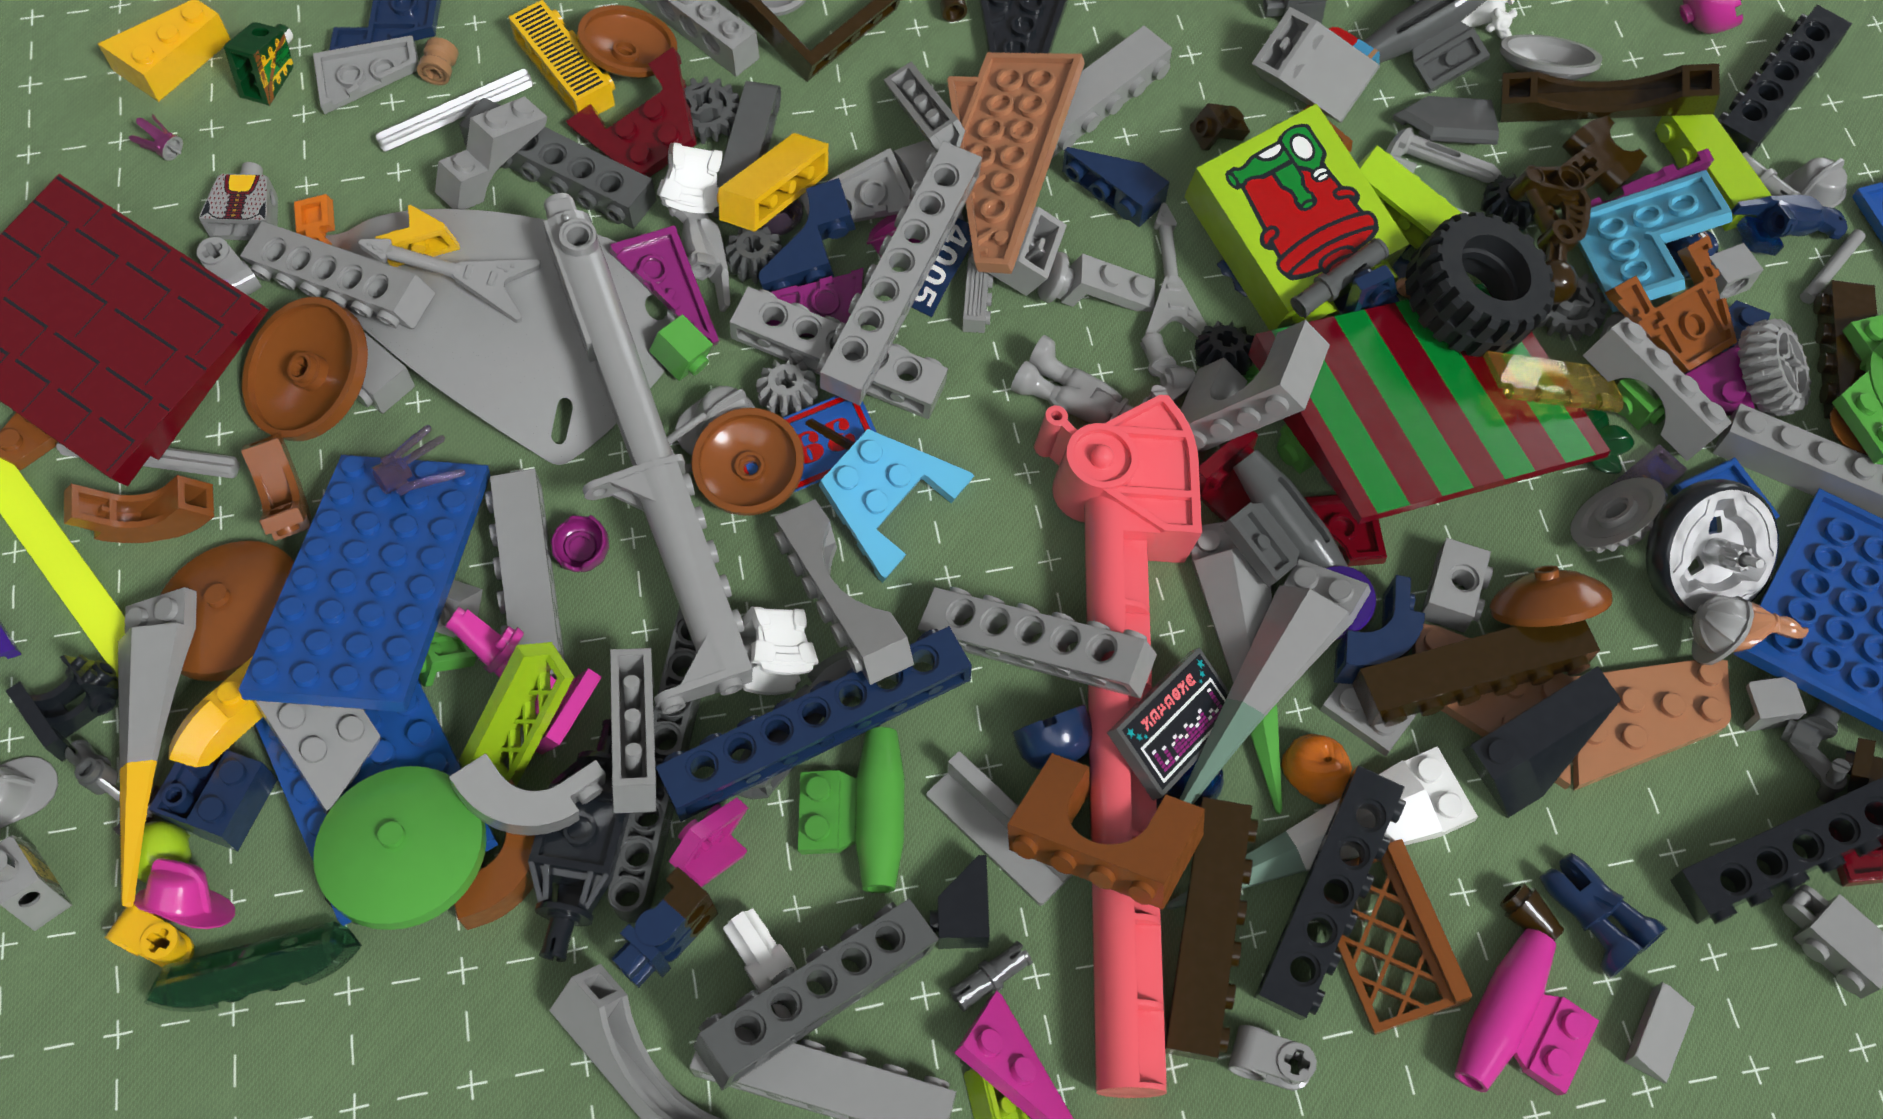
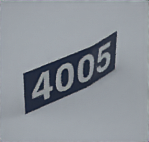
(944, 268)

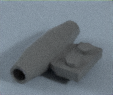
(1438, 38)
(1277, 523)

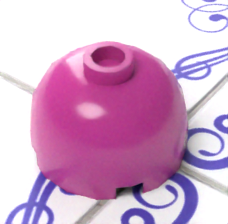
(1711, 15)

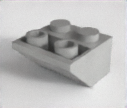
(1036, 253)

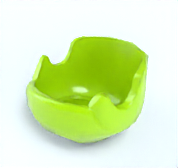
(165, 841)

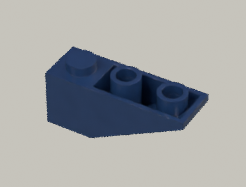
(1121, 183)

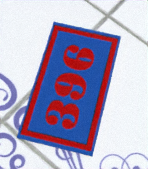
(819, 451)

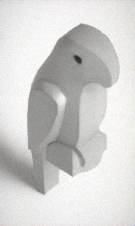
(705, 251)

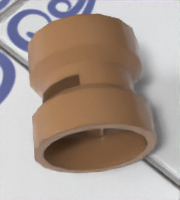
(437, 61)

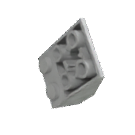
(1314, 65)

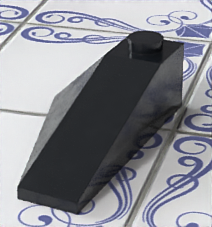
(1537, 745)

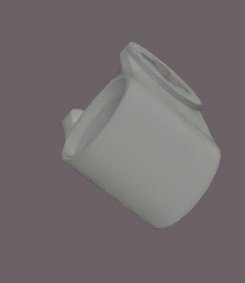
(223, 261)
(1266, 1057)

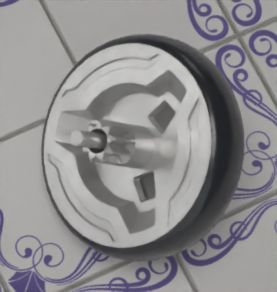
(1730, 560)

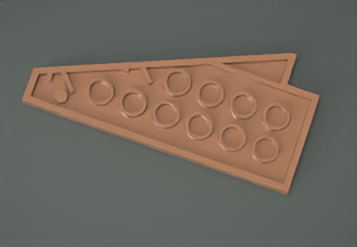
(1014, 124)

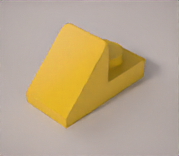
(423, 236)

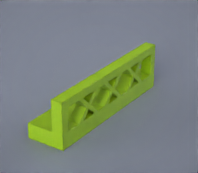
(514, 704)

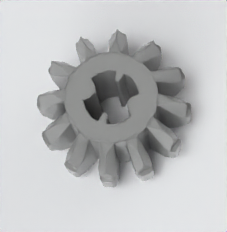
(786, 387)

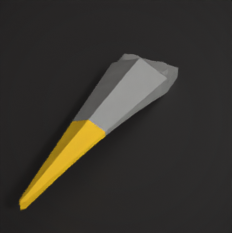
(148, 674)

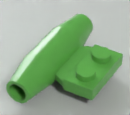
(859, 811)

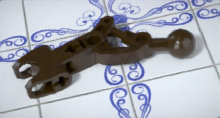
(1564, 187)

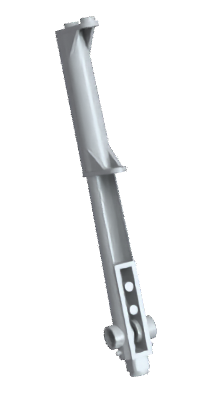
(657, 477)

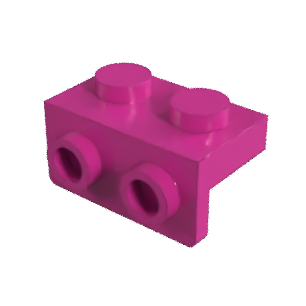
(708, 845)

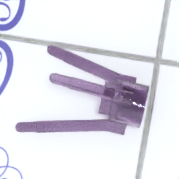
(394, 470)

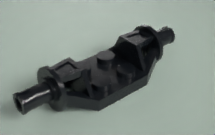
(578, 856)

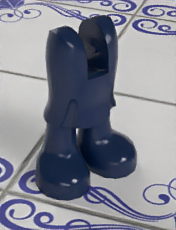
(1593, 903)

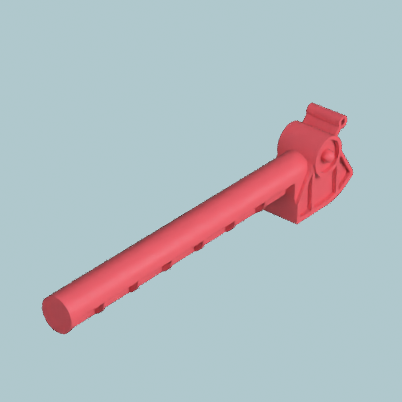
(1139, 504)

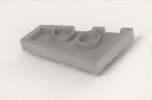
(362, 69)

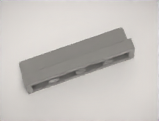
(982, 815)

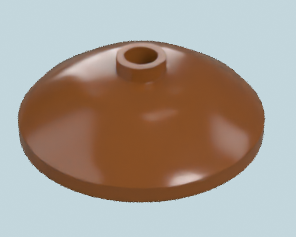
(624, 39)
(742, 439)
(1550, 598)

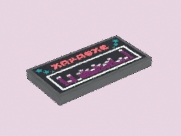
(1171, 723)

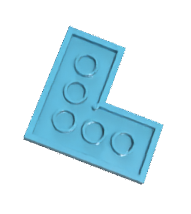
(1631, 233)

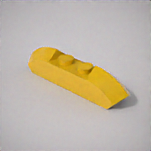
(214, 723)

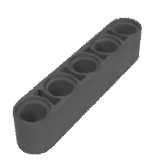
(750, 130)

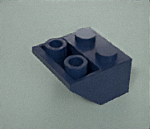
(216, 799)

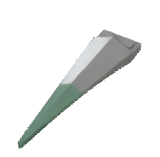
(1295, 632)

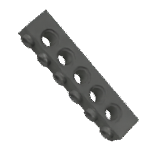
(580, 172)
(732, 1058)

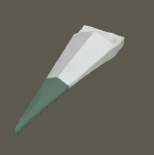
(1431, 810)

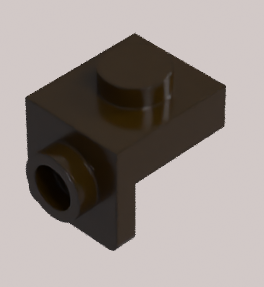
(1218, 122)
(1863, 764)

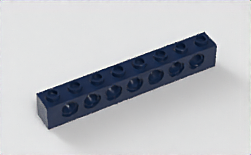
(805, 740)

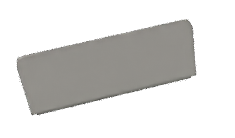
(1660, 1032)

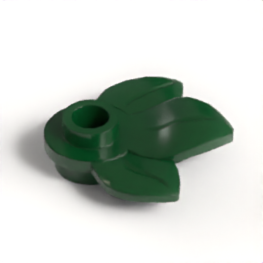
(1615, 437)

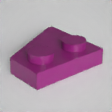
(1723, 382)

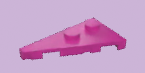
(1006, 1059)

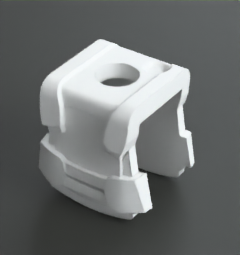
(691, 179)
(777, 649)

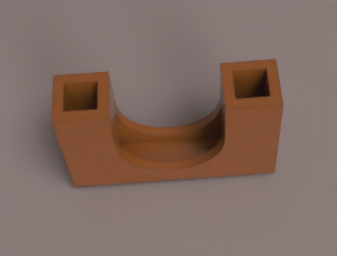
(1139, 868)

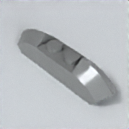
(925, 107)

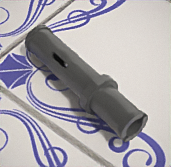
(1327, 286)

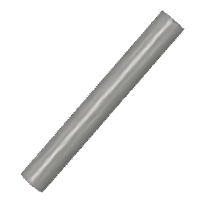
(1832, 266)

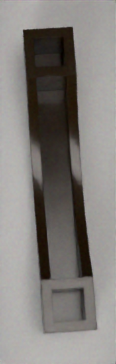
(1669, 93)

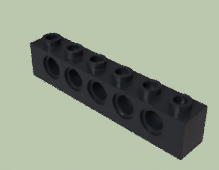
(1783, 78)
(1362, 791)
(1701, 884)

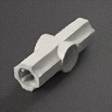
(759, 952)

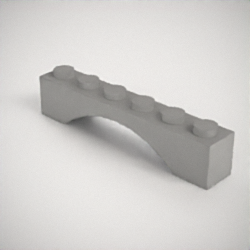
(871, 635)
(602, 1024)

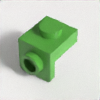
(1639, 405)

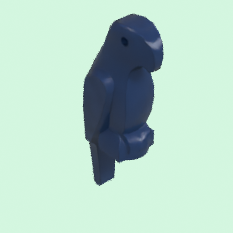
(1794, 216)

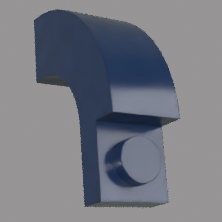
(1394, 640)

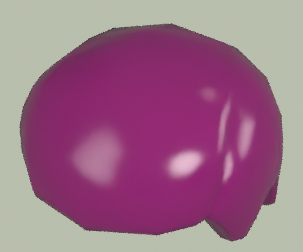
(580, 543)

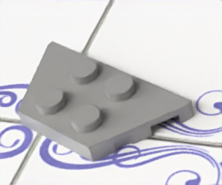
(323, 744)

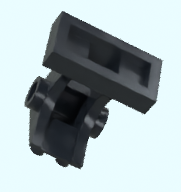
(47, 711)

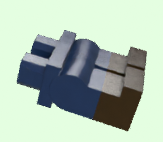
(665, 930)

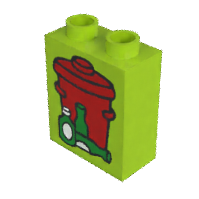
(1289, 212)

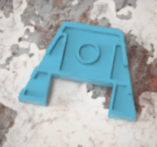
(874, 481)

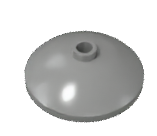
(1550, 56)

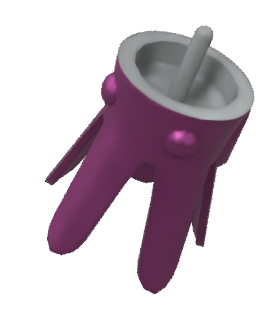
(165, 144)

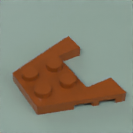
(1688, 325)

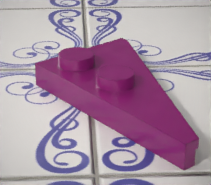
(664, 270)

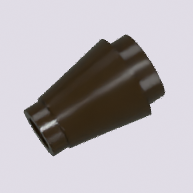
(1529, 911)

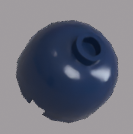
(1063, 734)

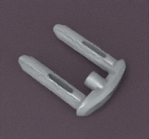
(1407, 143)

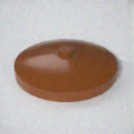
(304, 369)
(235, 600)

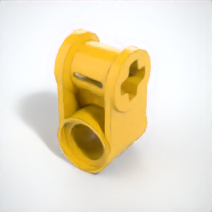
(148, 936)

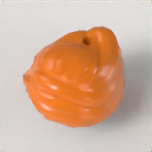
(1317, 767)

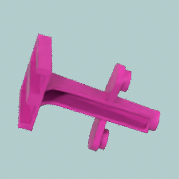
(495, 653)

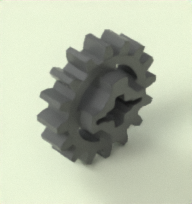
(707, 108)
(1579, 314)

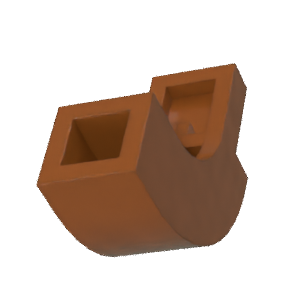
(278, 487)
(142, 518)
(498, 885)

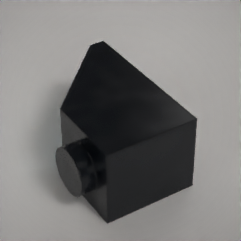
(964, 909)

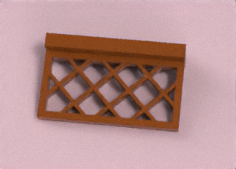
(1426, 934)

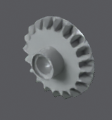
(1618, 514)

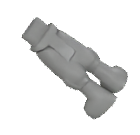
(1080, 392)

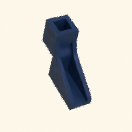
(805, 256)

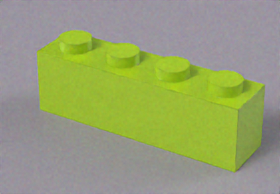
(1729, 170)
(1406, 197)

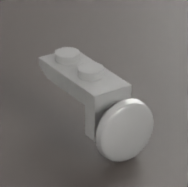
(1099, 280)

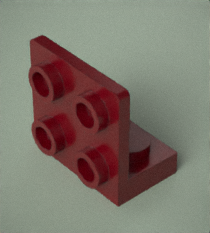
(1218, 481)

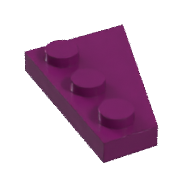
(826, 297)

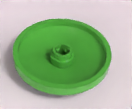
(398, 849)

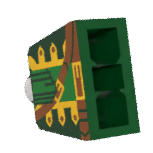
(260, 61)

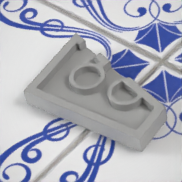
(873, 188)

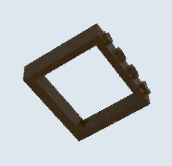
(803, 60)

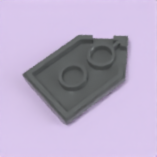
(1452, 119)

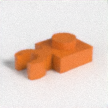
(315, 217)

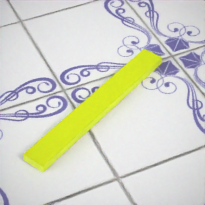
(61, 563)

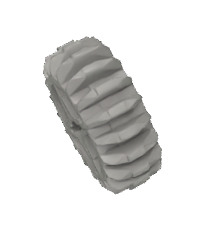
(1774, 367)

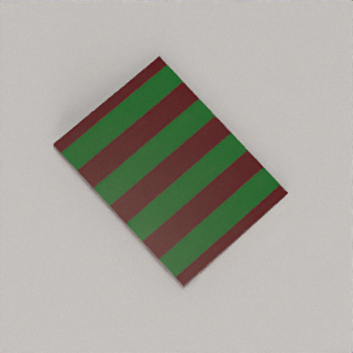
(1418, 423)

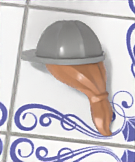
(1735, 625)

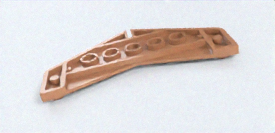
(1657, 712)

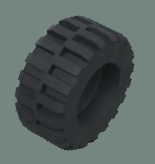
(1502, 262)

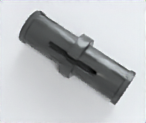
(990, 976)

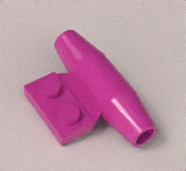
(1519, 1021)

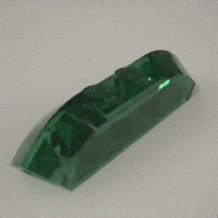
(253, 967)

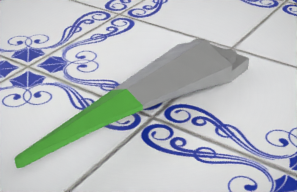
(1237, 607)

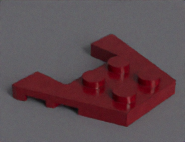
(644, 134)

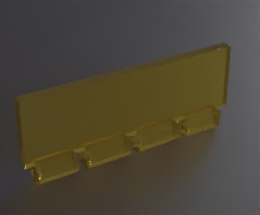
(1553, 382)

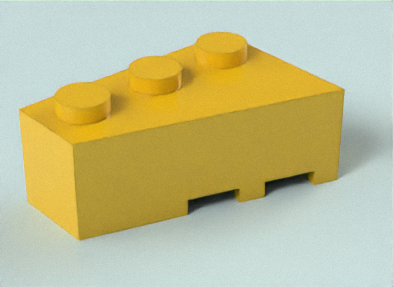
(166, 47)

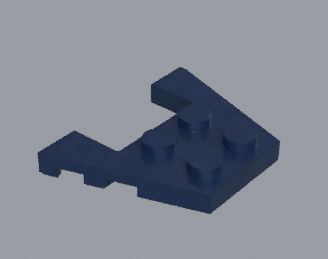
(389, 21)

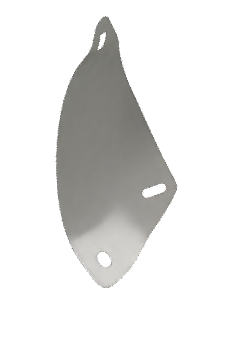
(502, 367)

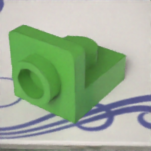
(443, 655)

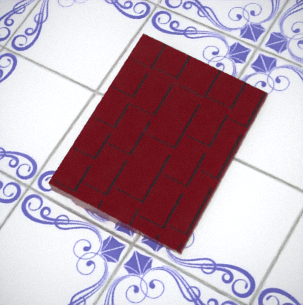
(109, 329)

